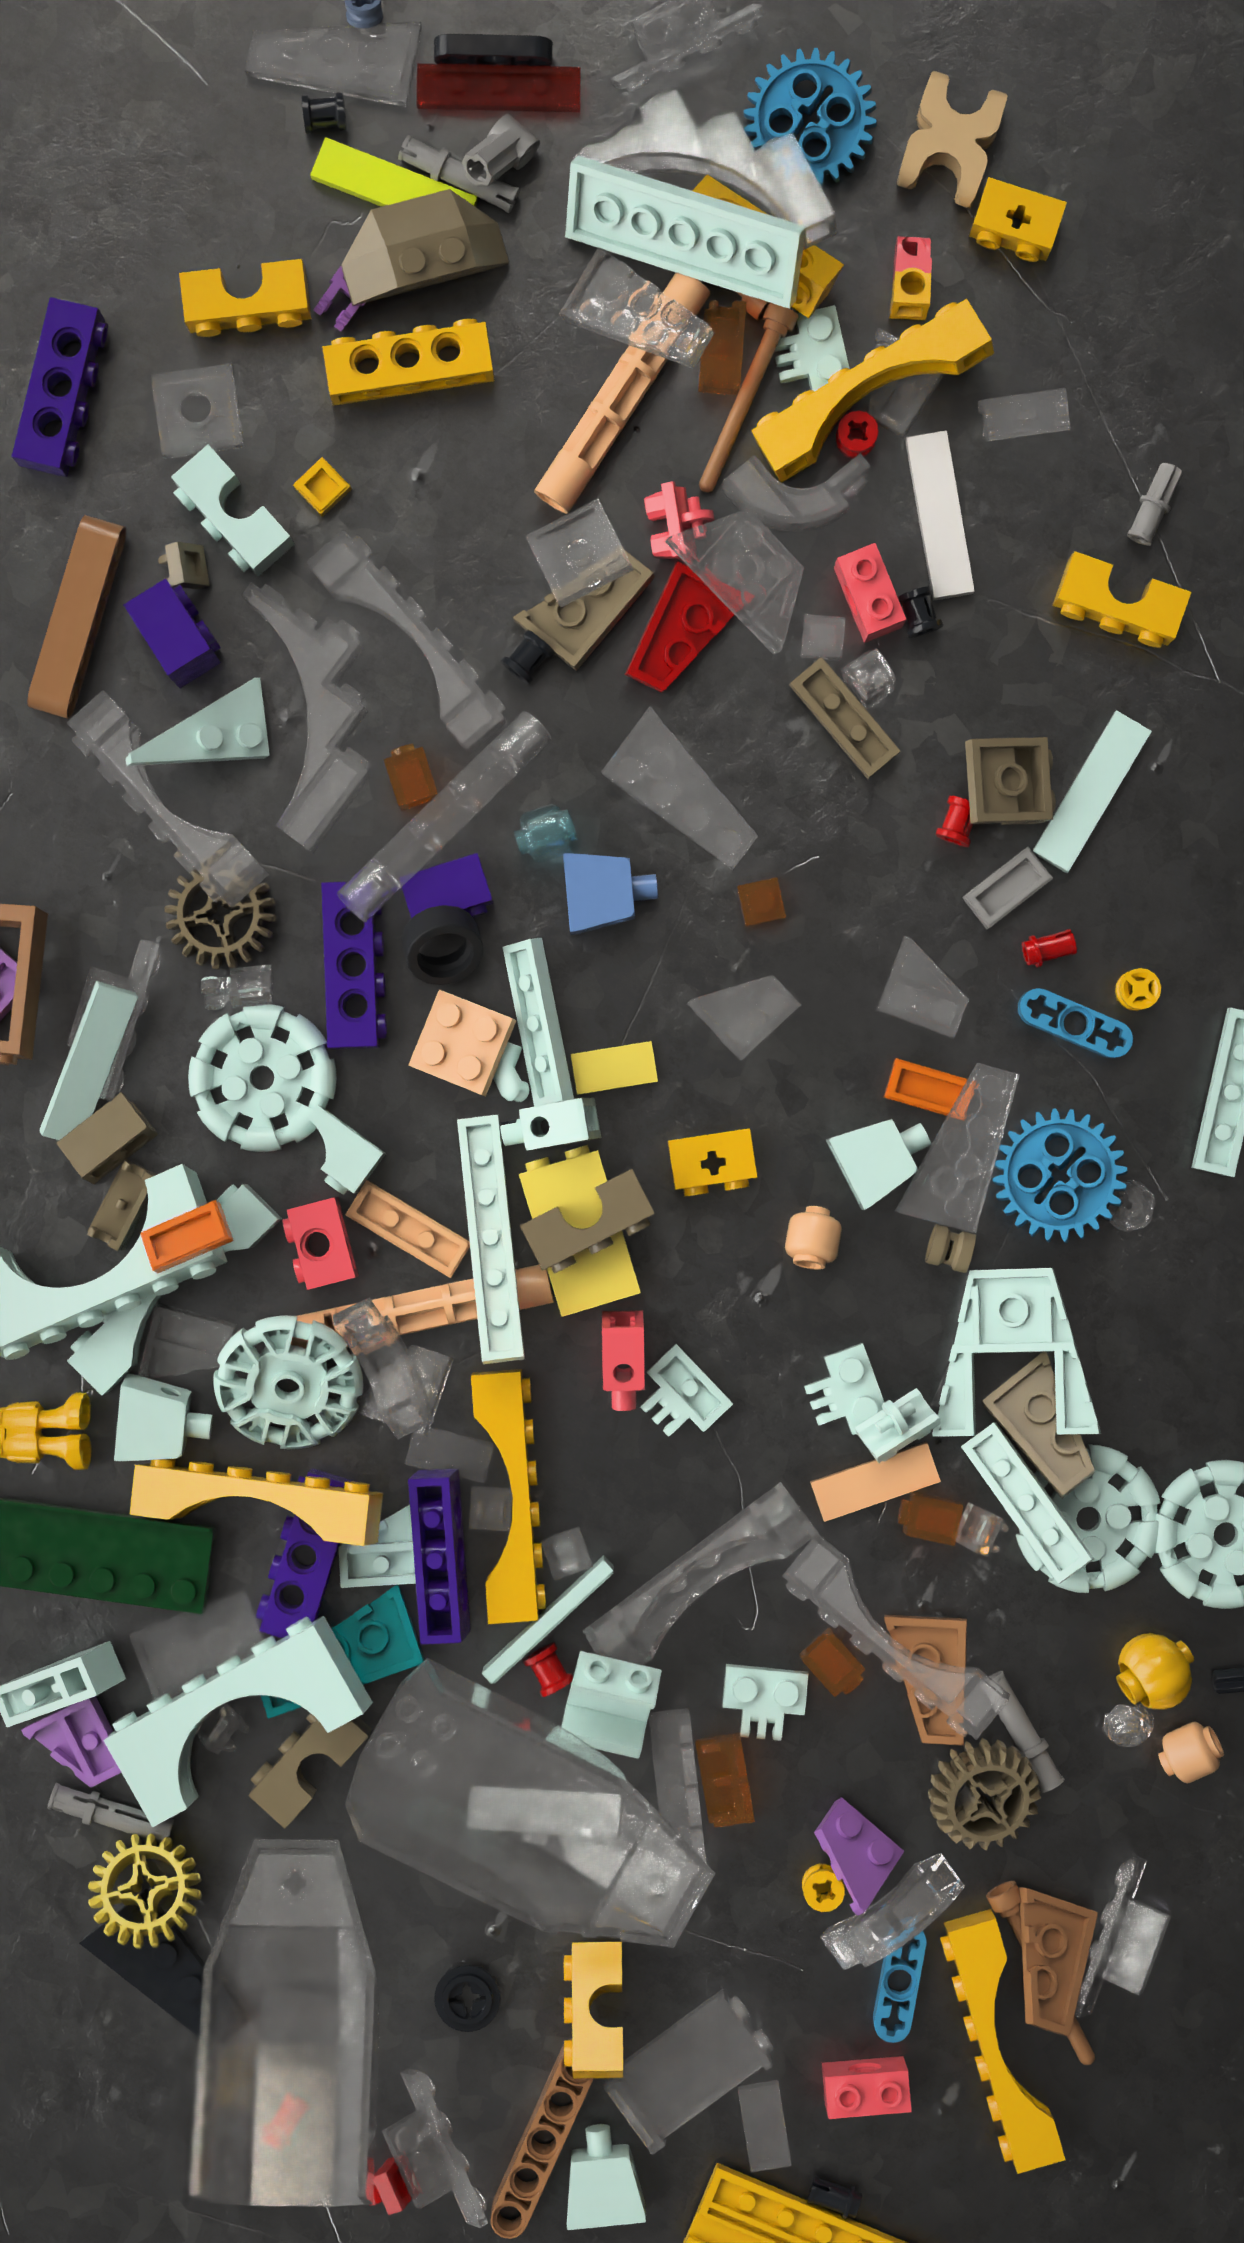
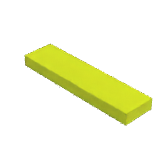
(373, 177)

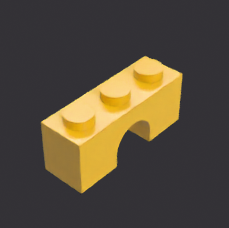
(279, 300)
(1087, 594)
(594, 2049)

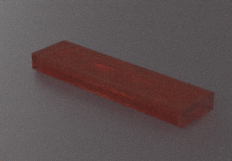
(498, 87)

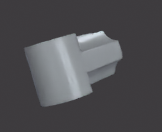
(505, 147)

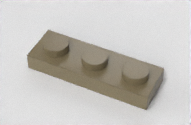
(844, 718)

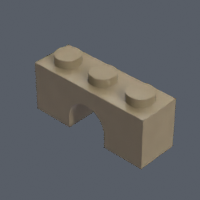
(557, 1241)
(282, 1787)

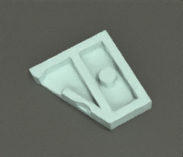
(384, 1562)

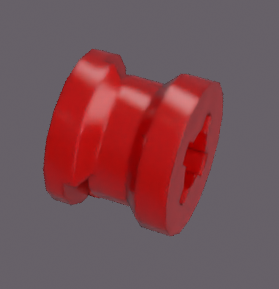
(853, 442)

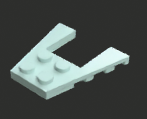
(1012, 1315)

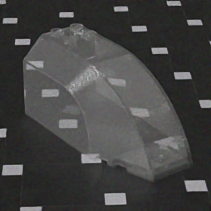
(456, 1735)
(288, 2038)

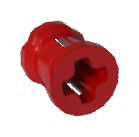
(956, 823)
(548, 1669)

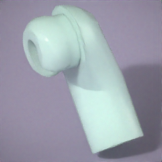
(507, 1078)

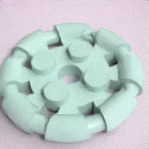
(237, 1077)
(286, 1361)
(1112, 1525)
(1198, 1534)

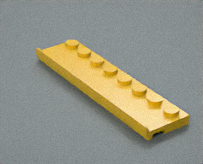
(751, 2211)

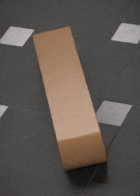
(76, 616)
(535, 2155)

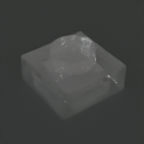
(822, 637)

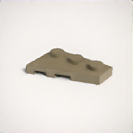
(584, 623)
(1028, 1415)

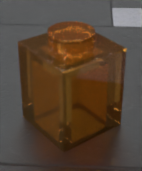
(410, 776)
(930, 1517)
(833, 1663)

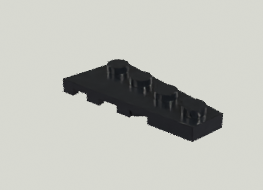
(165, 1974)

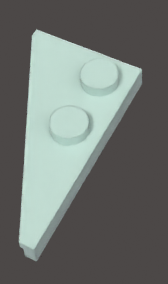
(220, 732)

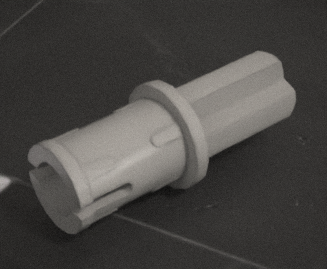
(1155, 504)

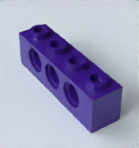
(62, 324)
(343, 1030)
(439, 1556)
(286, 1570)

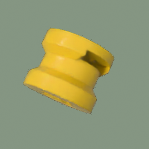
(1145, 989)
(819, 1880)

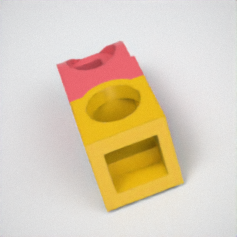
(911, 278)

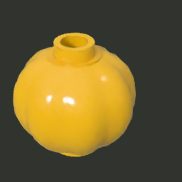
(1155, 1671)

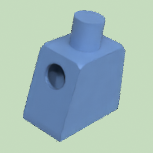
(603, 891)

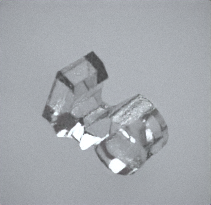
(869, 678)

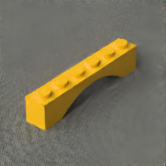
(943, 345)
(500, 1409)
(335, 1513)
(1027, 2123)

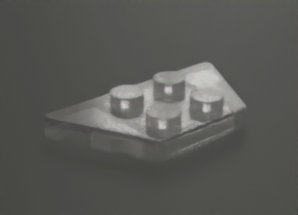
(745, 571)

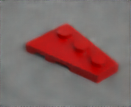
(678, 629)

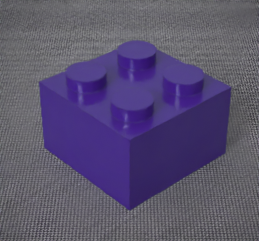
(168, 626)

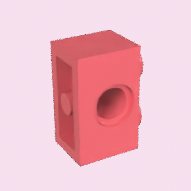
(869, 592)
(328, 1219)
(866, 2087)

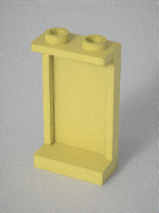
(571, 1187)

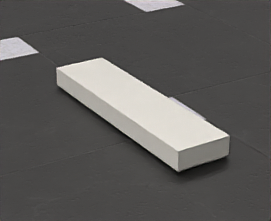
(939, 515)

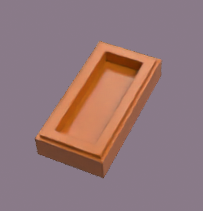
(923, 1087)
(186, 1236)

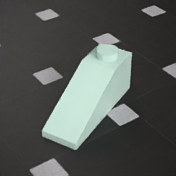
(60, 1684)

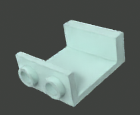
(611, 1703)

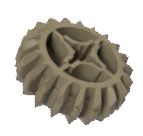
(226, 934)
(996, 1773)

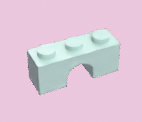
(206, 485)

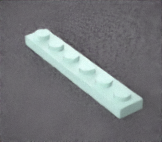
(490, 1239)

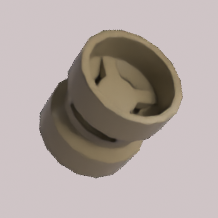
(959, 1251)

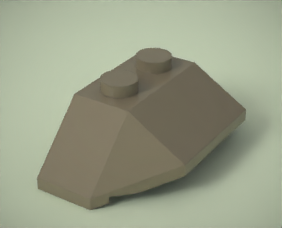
(420, 246)

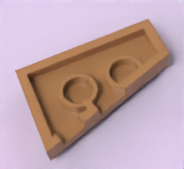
(942, 1642)
(1054, 1958)

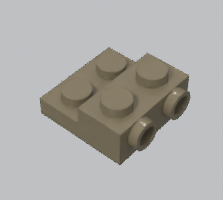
(1009, 780)

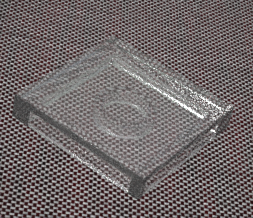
(579, 553)

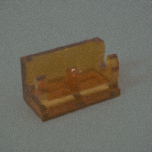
(723, 355)
(725, 1780)

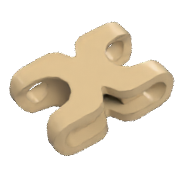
(951, 139)

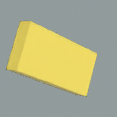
(614, 1068)

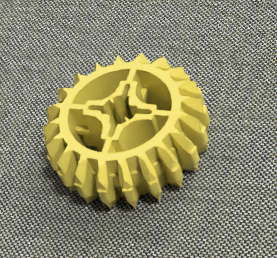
(126, 1892)

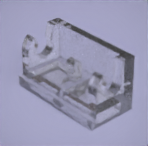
(1025, 414)

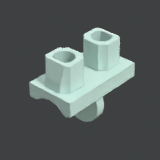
(897, 1425)

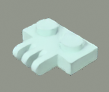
(815, 350)
(849, 1389)
(684, 1392)
(764, 1696)

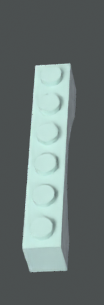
(115, 1346)

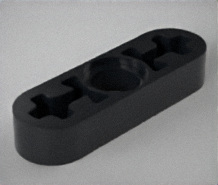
(493, 49)

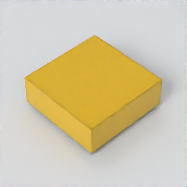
(322, 486)

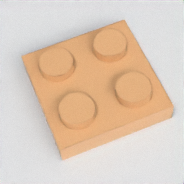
(462, 1042)

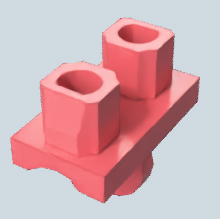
(680, 515)

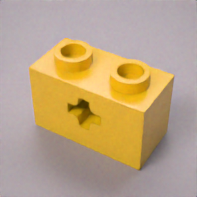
(1038, 224)
(732, 1145)

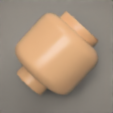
(813, 1238)
(1191, 1752)

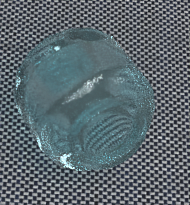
(546, 833)

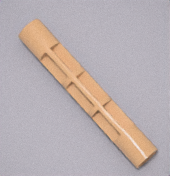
(611, 410)
(441, 1304)

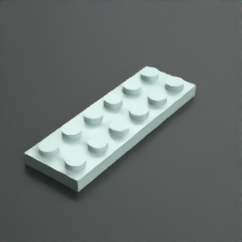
(684, 231)

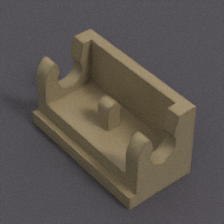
(106, 1138)
(122, 1206)

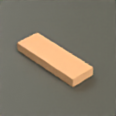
(408, 1228)
(875, 1482)

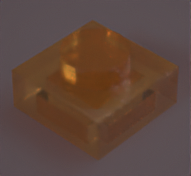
(761, 902)

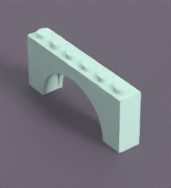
(45, 1314)
(300, 1667)

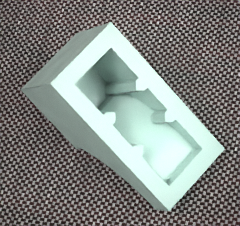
(348, 1154)

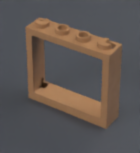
(27, 981)

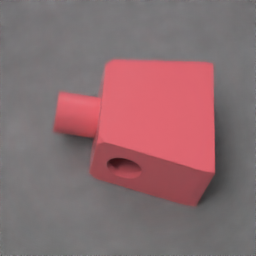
(623, 1345)

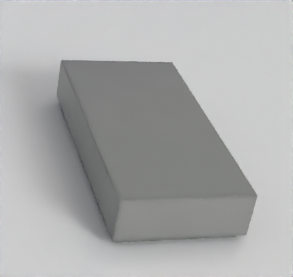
(1007, 888)

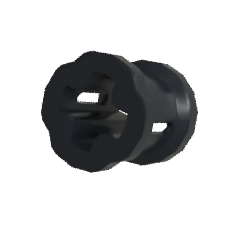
(324, 113)
(919, 612)
(527, 657)

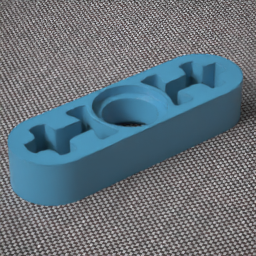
(1099, 1044)
(905, 2013)

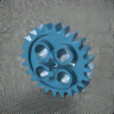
(778, 99)
(1090, 1199)

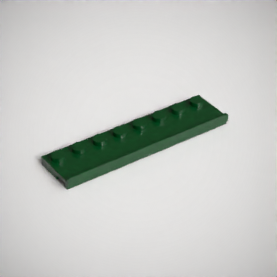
(105, 1556)

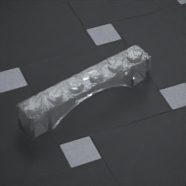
(352, 578)
(219, 857)
(760, 1533)
(960, 1692)

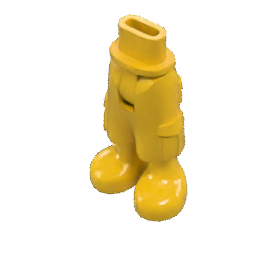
(23, 1438)

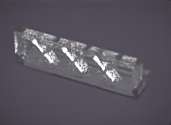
(677, 1775)

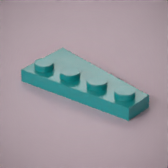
(376, 1642)

